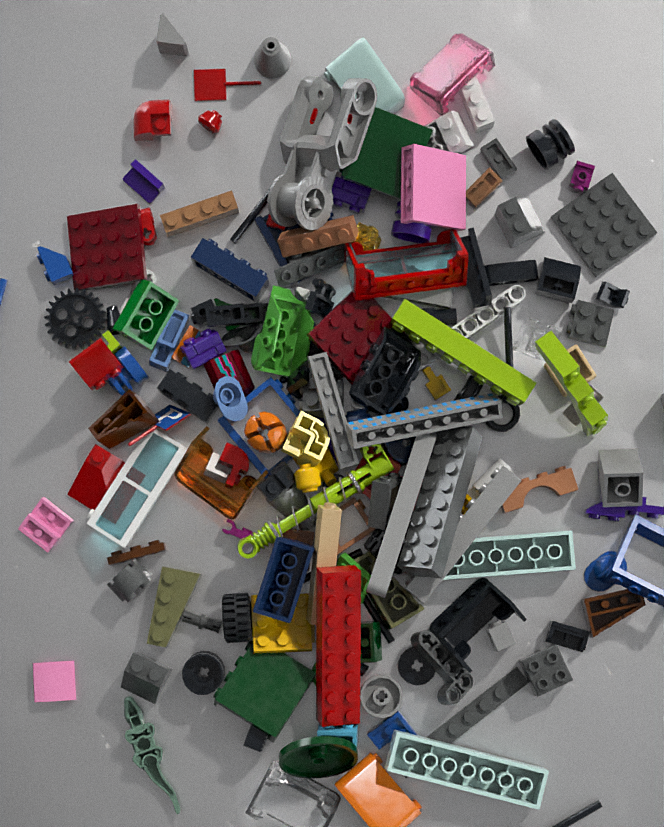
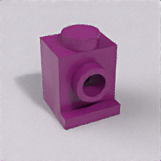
(584, 169)

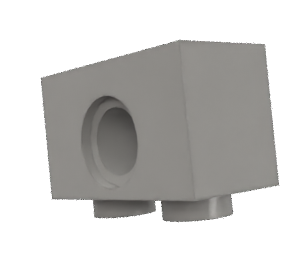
(500, 635)

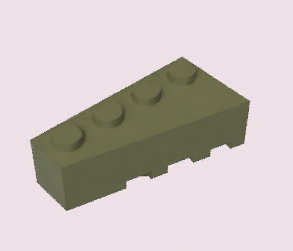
(171, 600)
(397, 604)

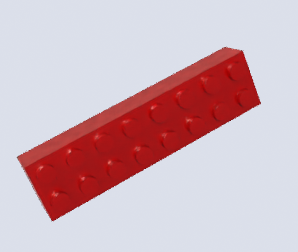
(338, 645)

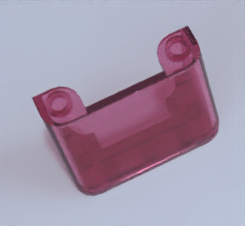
(451, 71)

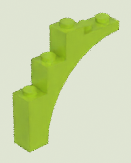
(578, 390)

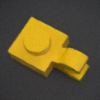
(437, 385)

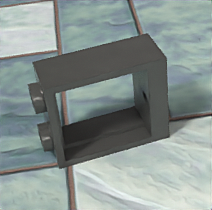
(382, 500)

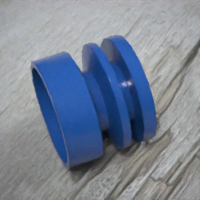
(130, 372)

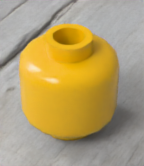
(307, 478)

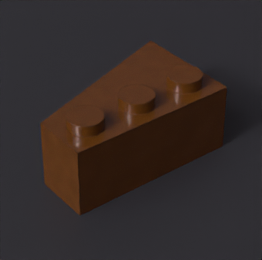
(123, 420)

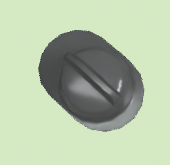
(242, 337)

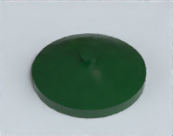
(318, 757)

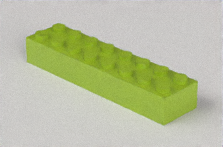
(462, 352)

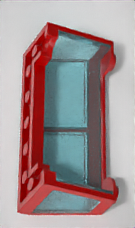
(407, 267)

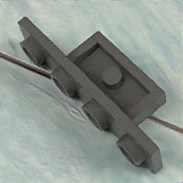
(308, 264)

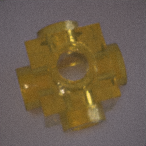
(368, 237)

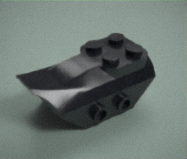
(386, 372)

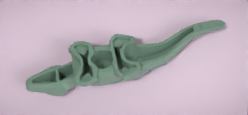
(147, 753)

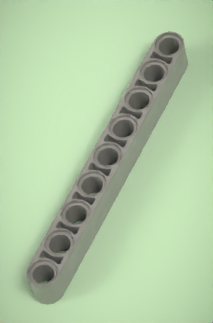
(401, 515)

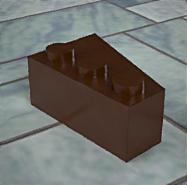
(607, 609)

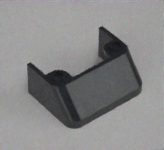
(469, 615)

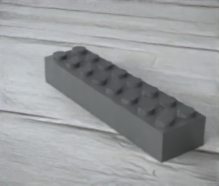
(440, 502)

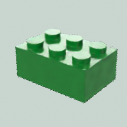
(146, 314)

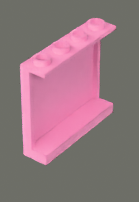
(433, 187)

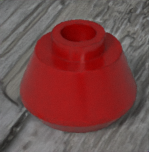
(211, 121)

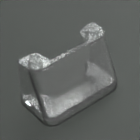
(293, 800)

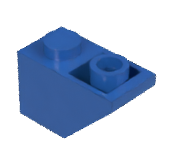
(57, 265)

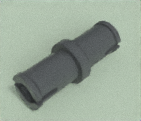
(201, 621)

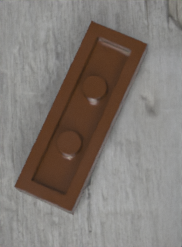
(136, 552)

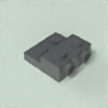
(590, 323)
(311, 403)

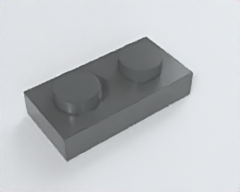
(498, 159)

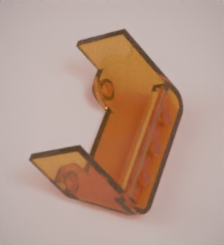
(224, 500)

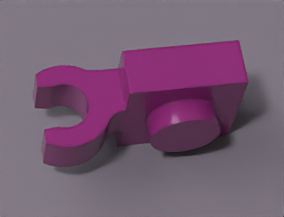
(237, 532)

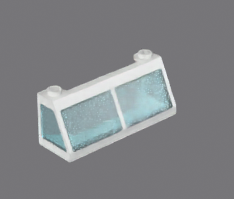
(136, 487)

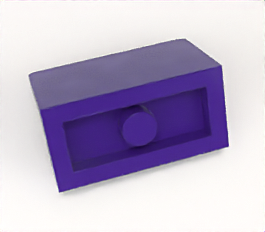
(143, 182)

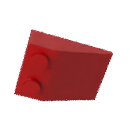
(96, 364)

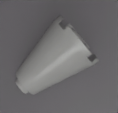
(272, 58)
(292, 497)

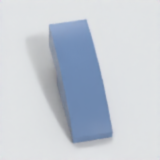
(168, 341)

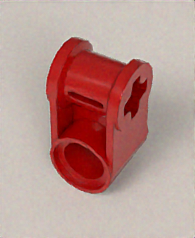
(148, 227)

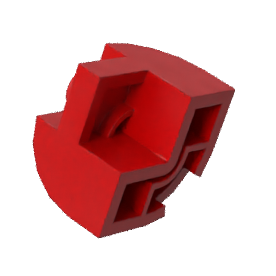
(152, 120)

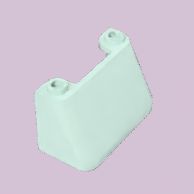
(362, 62)

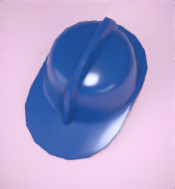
(597, 571)

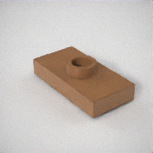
(483, 187)

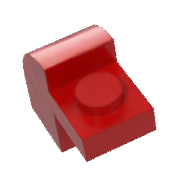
(237, 460)

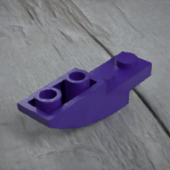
(617, 513)

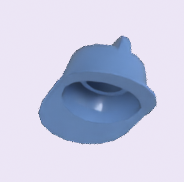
(230, 398)

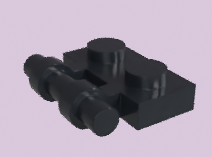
(320, 301)

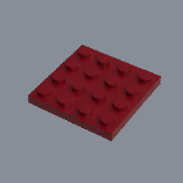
(107, 247)
(350, 332)

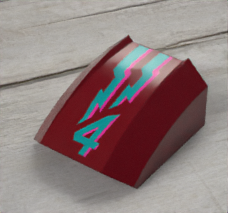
(230, 365)

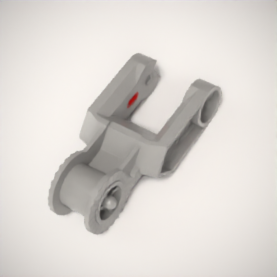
(312, 160)

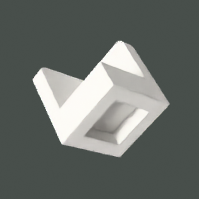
(215, 470)

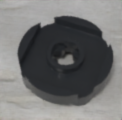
(411, 675)

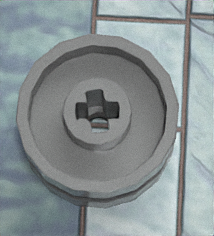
(381, 707)

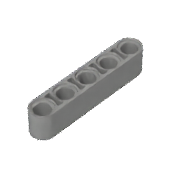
(436, 298)

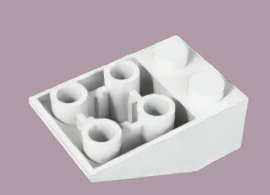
(449, 133)

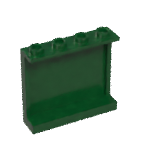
(380, 153)
(264, 689)

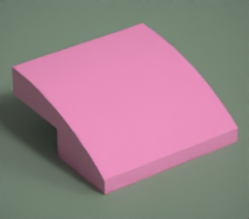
(45, 524)
(54, 681)

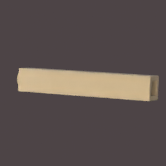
(325, 549)

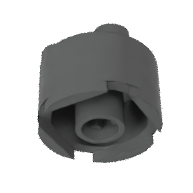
(129, 580)

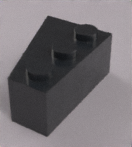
(188, 395)

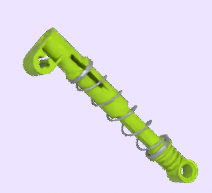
(375, 469)

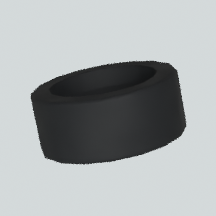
(503, 428)

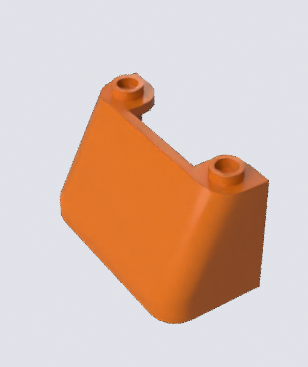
(377, 795)

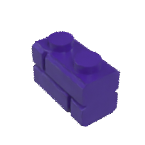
(350, 195)
(202, 348)

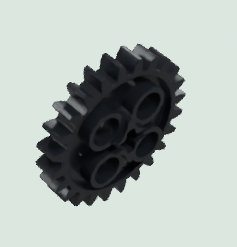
(68, 303)

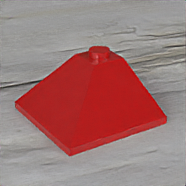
(95, 477)

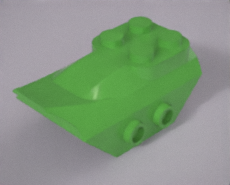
(284, 337)

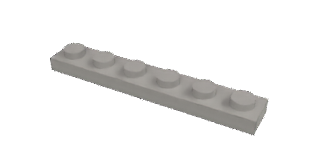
(332, 409)

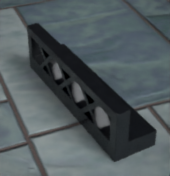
(477, 280)

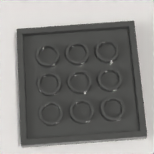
(604, 224)

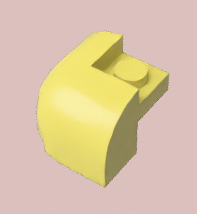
(306, 440)

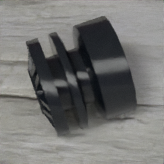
(550, 144)
(200, 683)

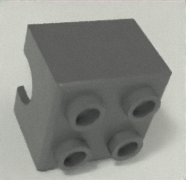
(545, 670)

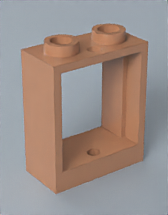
(358, 504)

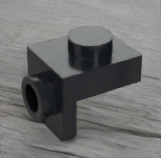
(612, 295)
(297, 380)

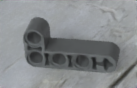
(421, 642)

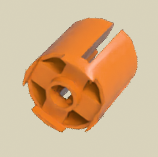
(276, 432)

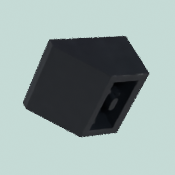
(558, 280)

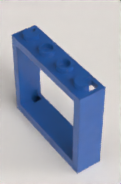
(287, 399)
(621, 577)

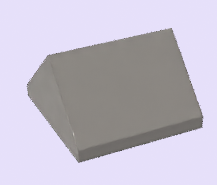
(169, 40)

